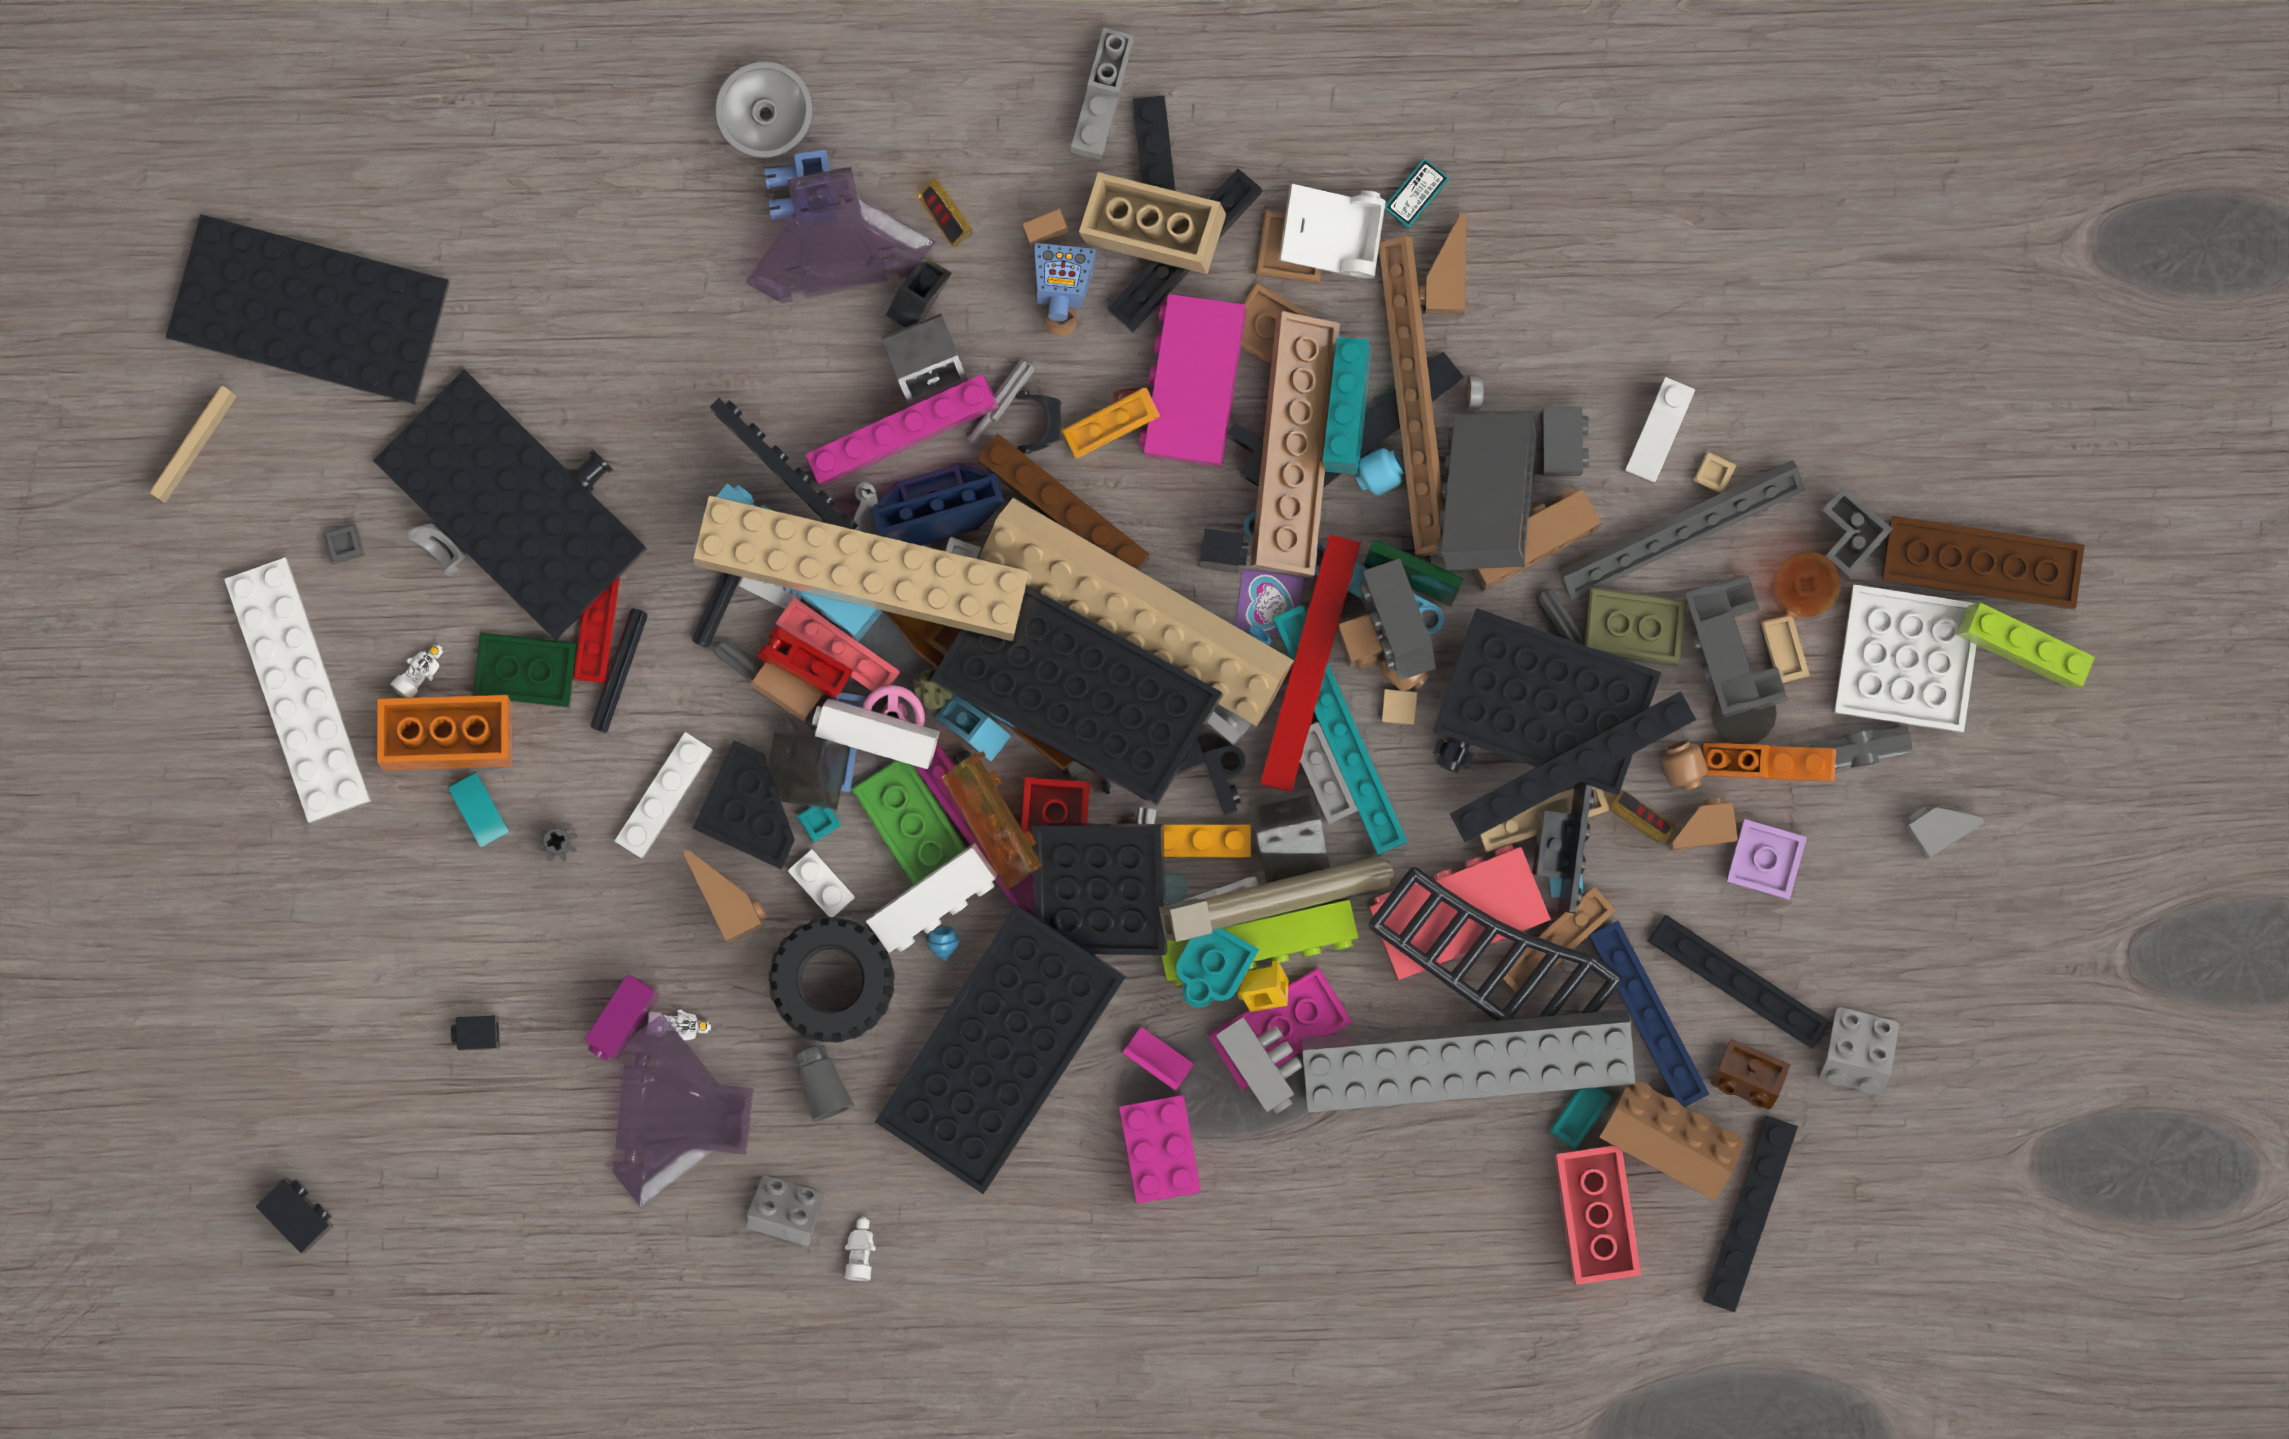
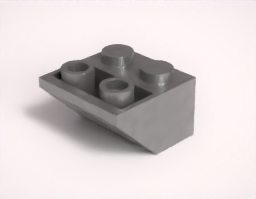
(925, 359)

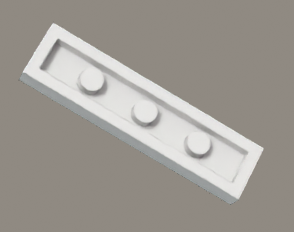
(663, 795)

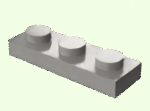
(1326, 777)

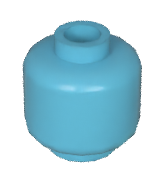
(1380, 471)

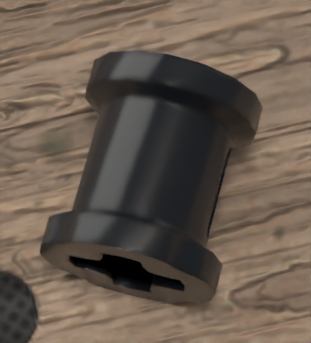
(591, 470)

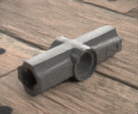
(1869, 746)

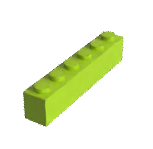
(1284, 935)

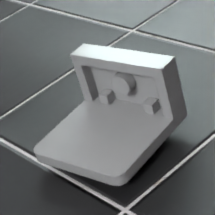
(1860, 1051)

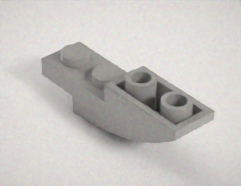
(1102, 93)

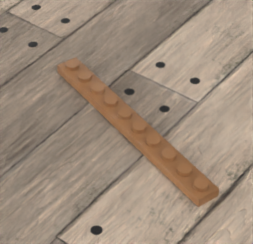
(1412, 392)

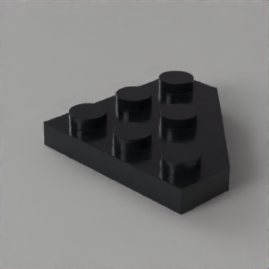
(747, 809)

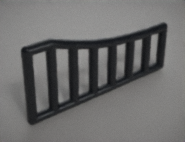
(1492, 928)

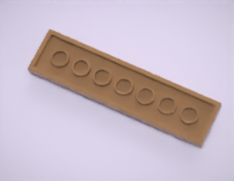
(1294, 445)

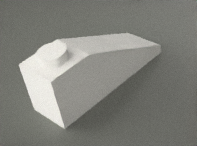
(1660, 429)

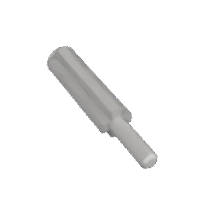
(1004, 396)

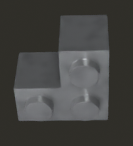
(1859, 530)

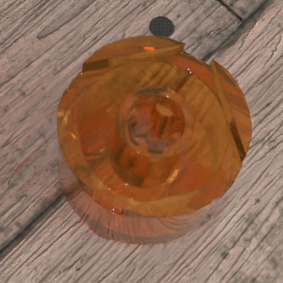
(1824, 584)

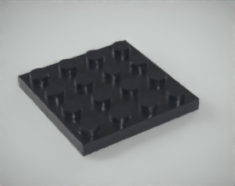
(1102, 885)

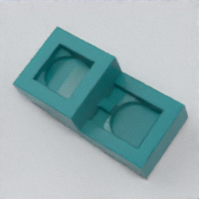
(478, 809)

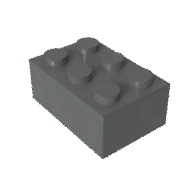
(1397, 620)

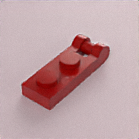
(805, 663)

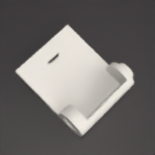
(1336, 231)

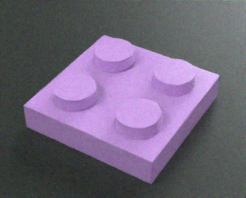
(1766, 859)

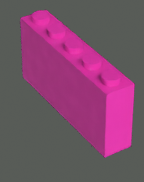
(1194, 380)

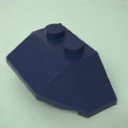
(937, 505)

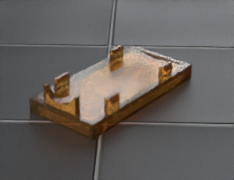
(992, 821)

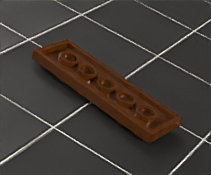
(1983, 562)

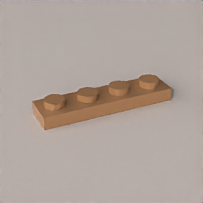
(1565, 931)

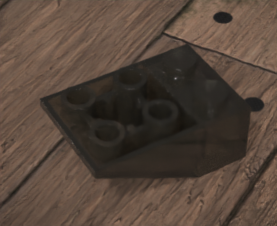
(1289, 834)

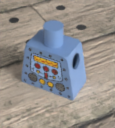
(1062, 277)

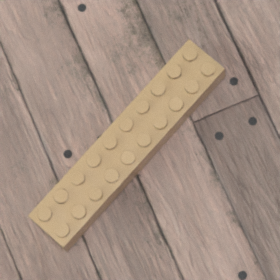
(860, 568)
(1138, 609)

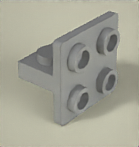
(784, 1210)

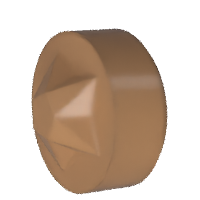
(1061, 328)

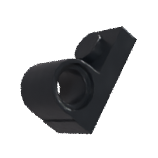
(1226, 794)

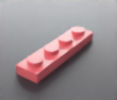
(821, 634)

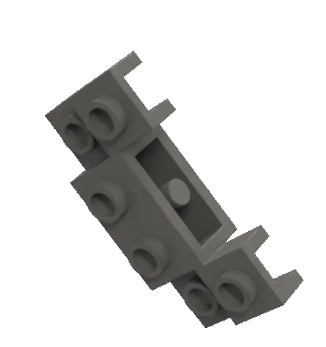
(1726, 659)

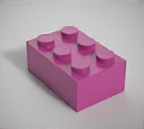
(1160, 1149)

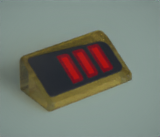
(945, 213)
(1642, 817)

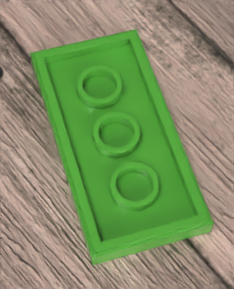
(908, 819)

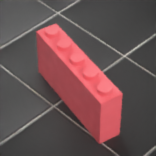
(1496, 886)

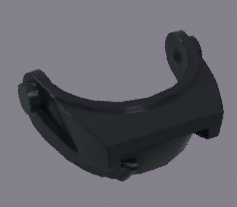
(1053, 430)

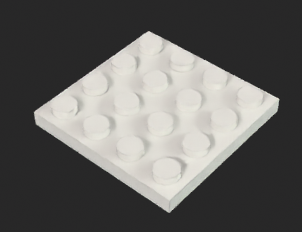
(1905, 660)

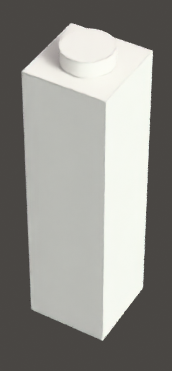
(876, 733)

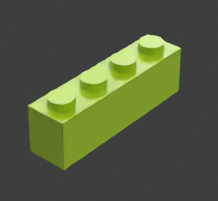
(2025, 645)

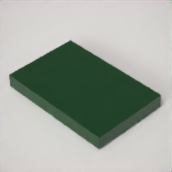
(1422, 575)
(525, 669)

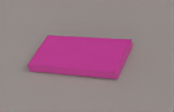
(1310, 1012)

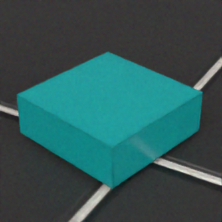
(818, 822)

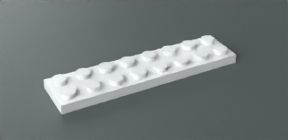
(297, 690)

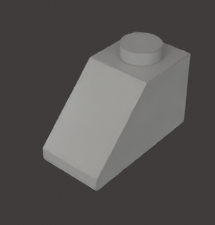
(1939, 828)

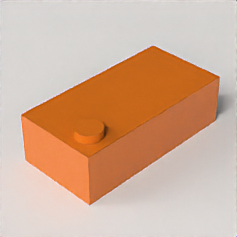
(444, 732)

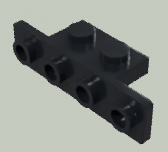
(1562, 843)

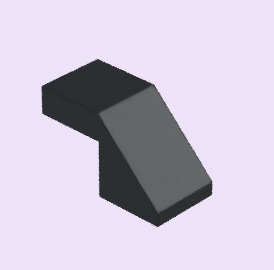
(1252, 443)

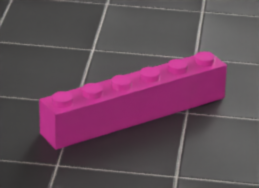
(902, 430)

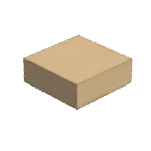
(1714, 473)
(1399, 707)

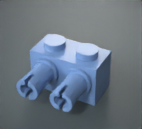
(804, 165)

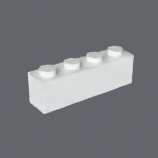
(932, 898)

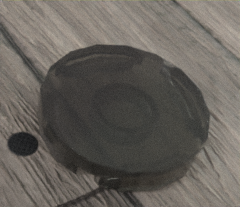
(1743, 727)

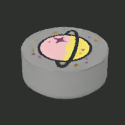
(1474, 392)

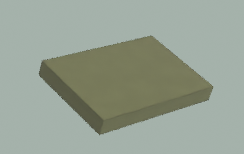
(1635, 626)

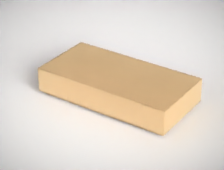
(1785, 648)

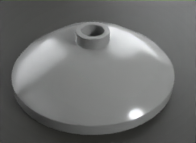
(761, 88)

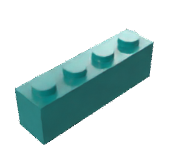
(1347, 405)

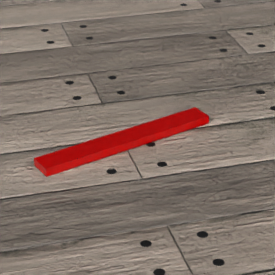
(1310, 663)

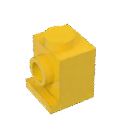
(1264, 988)

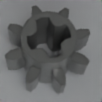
(548, 838)

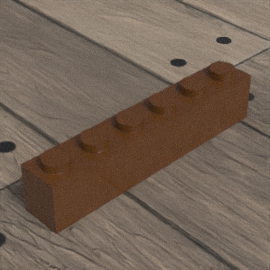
(1057, 501)

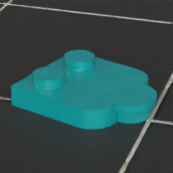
(1213, 967)

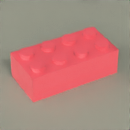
(1597, 1215)

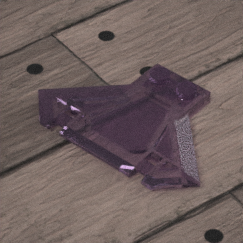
(835, 241)
(673, 1112)

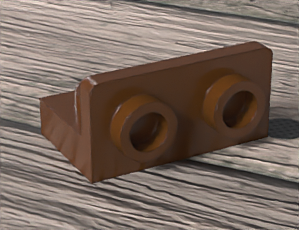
(1750, 1075)

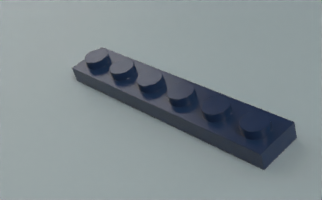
(1650, 1015)

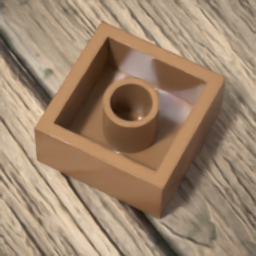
(1045, 228)

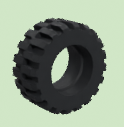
(788, 968)

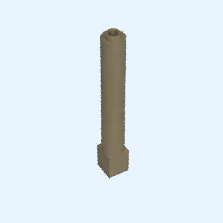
(1201, 916)

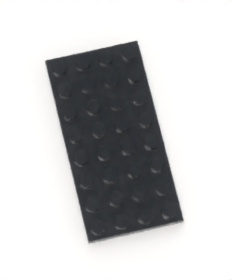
(308, 309)
(510, 504)
(1084, 694)
(1000, 1049)

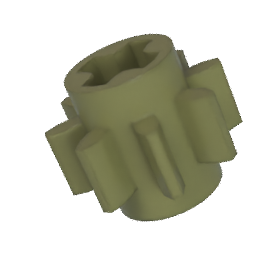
(930, 694)

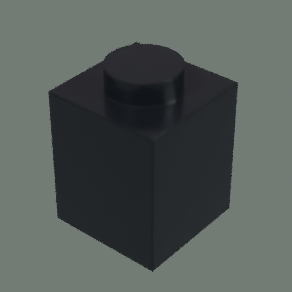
(476, 1033)

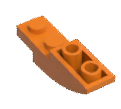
(1770, 762)

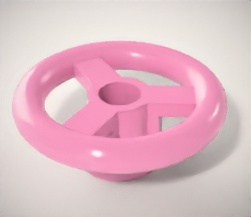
(895, 704)

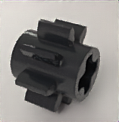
(1452, 754)

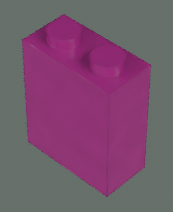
(621, 1018)

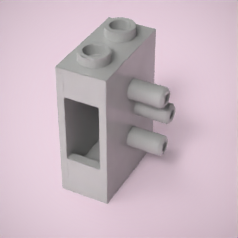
(1258, 1065)

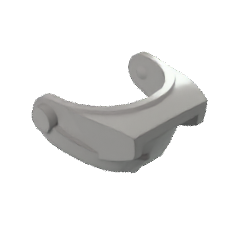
(424, 536)

